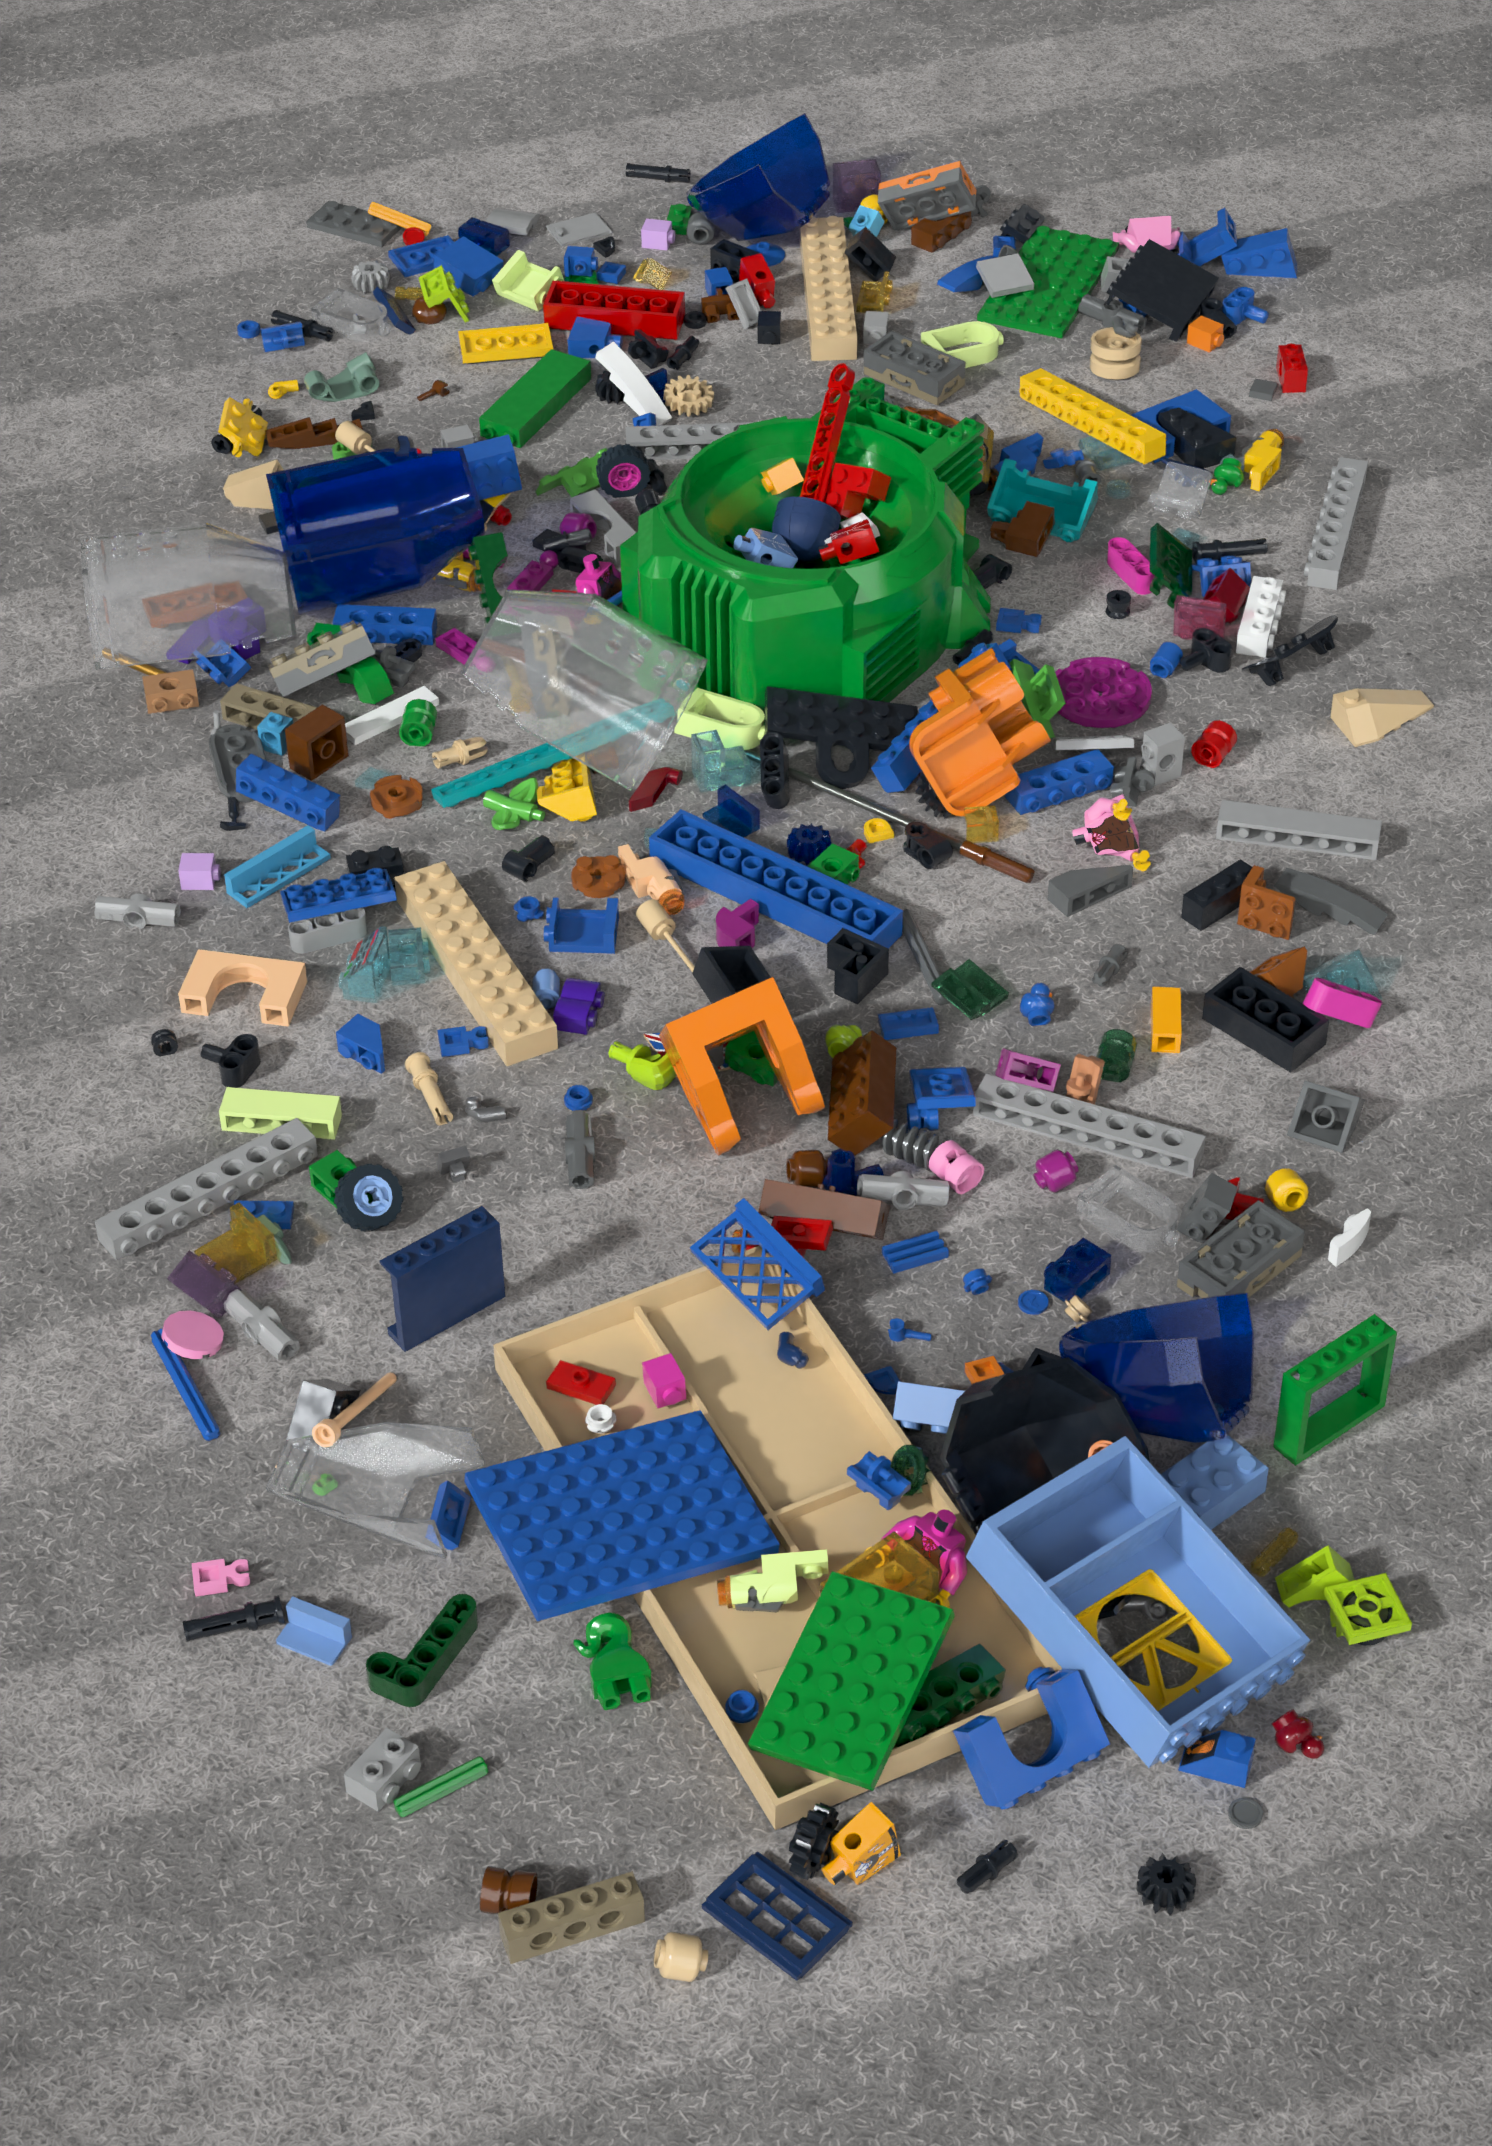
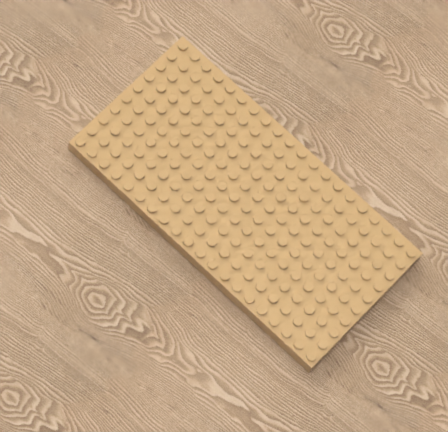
(792, 1446)

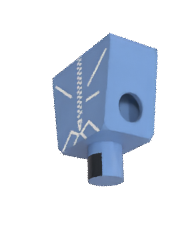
(765, 548)

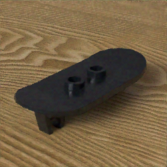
(1317, 636)

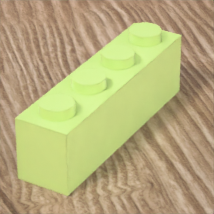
(265, 1110)

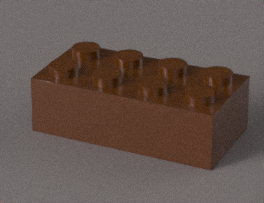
(862, 1093)

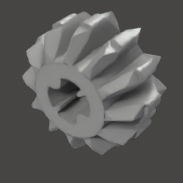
(370, 275)

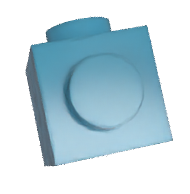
(868, 218)

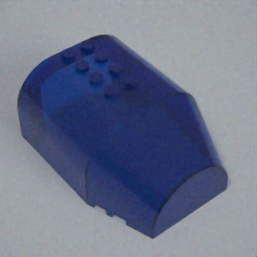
(373, 523)

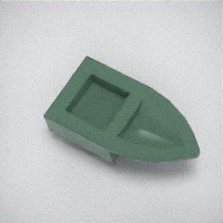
(282, 1251)

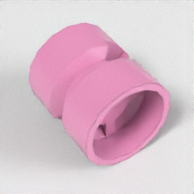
(956, 1166)

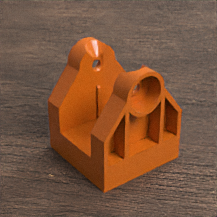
(752, 1009)

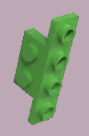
(575, 479)
(1041, 692)

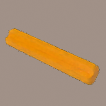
(398, 218)

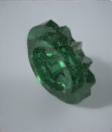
(908, 1457)

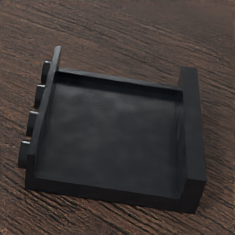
(1163, 286)

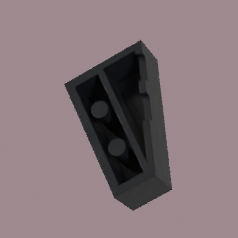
(1195, 439)

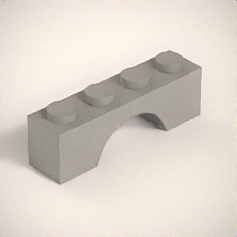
(606, 519)

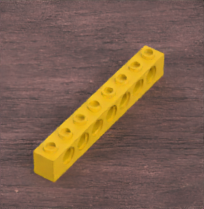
(1093, 416)

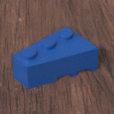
(1262, 255)

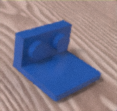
(1210, 569)

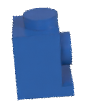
(580, 261)

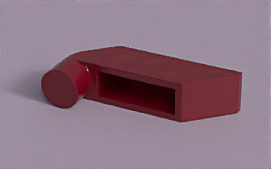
(652, 787)

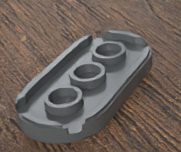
(228, 750)

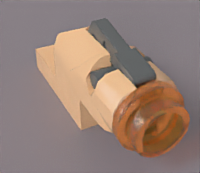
(652, 878)

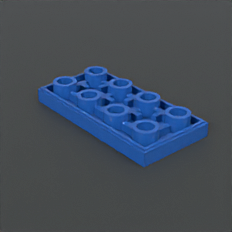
(338, 895)

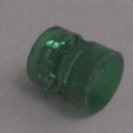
(1117, 1051)

